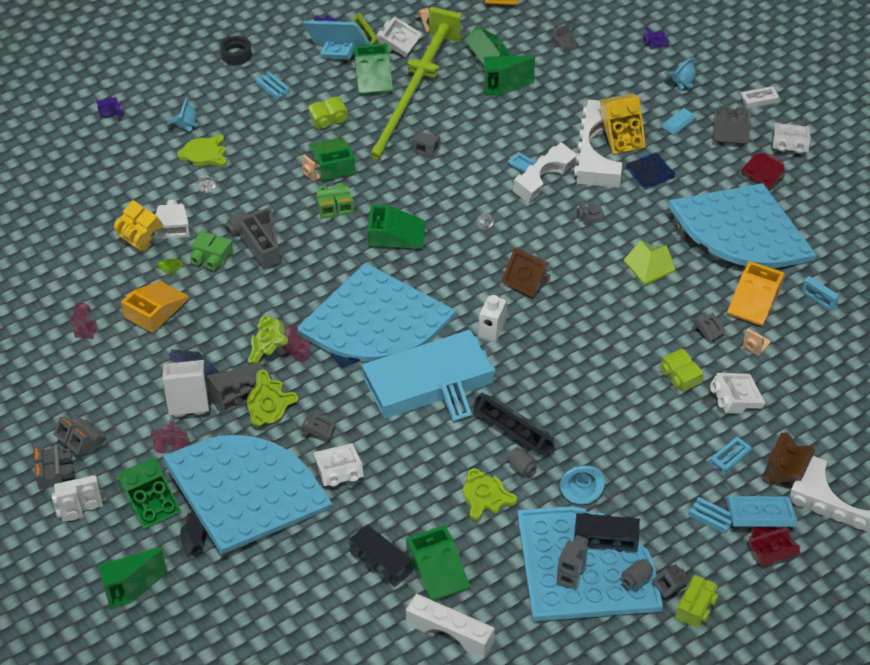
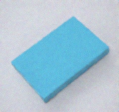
(761, 511)

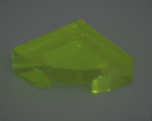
(170, 266)

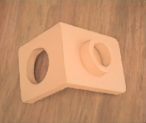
(424, 14)
(309, 168)
(754, 341)

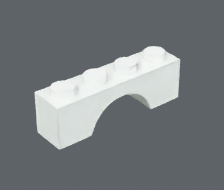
(557, 160)
(472, 634)

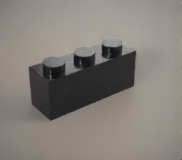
(608, 531)
(380, 555)

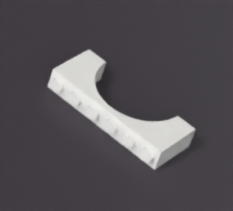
(592, 167)
(815, 495)

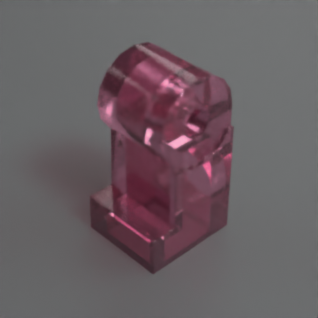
(82, 323)
(296, 347)

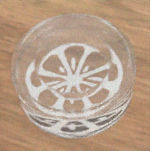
(206, 184)
(484, 221)

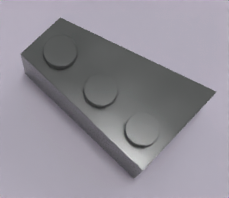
(260, 237)
(231, 388)

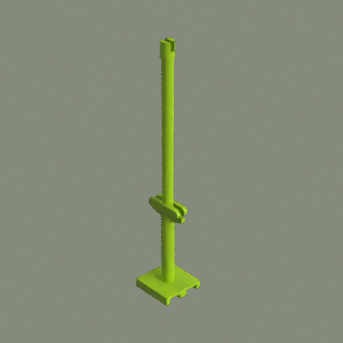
(442, 25)

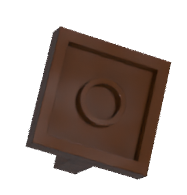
(525, 272)
(788, 460)

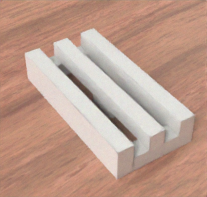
(759, 97)

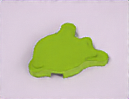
(204, 151)
(267, 339)
(267, 401)
(485, 493)

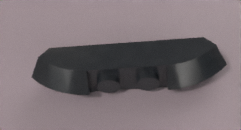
(514, 423)
(193, 535)

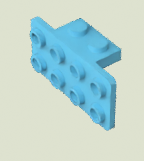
(336, 37)

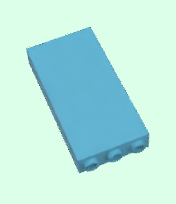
(415, 375)

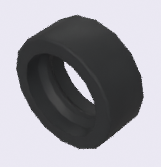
(235, 42)

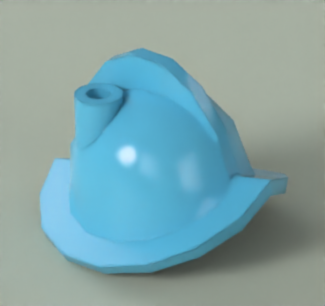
(684, 74)
(186, 118)
(582, 484)

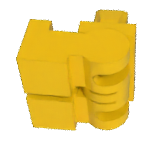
(137, 226)

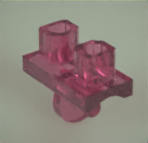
(169, 434)

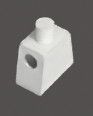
(173, 219)
(496, 311)

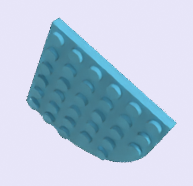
(743, 227)
(375, 317)
(245, 488)
(600, 586)

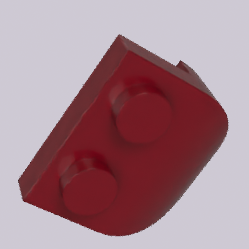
(764, 169)
(772, 544)

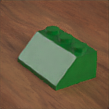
(486, 44)

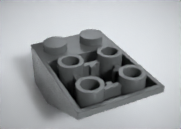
(731, 124)

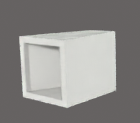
(186, 388)

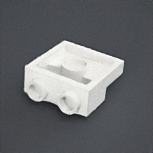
(398, 36)
(791, 137)
(736, 392)
(338, 465)
(75, 497)

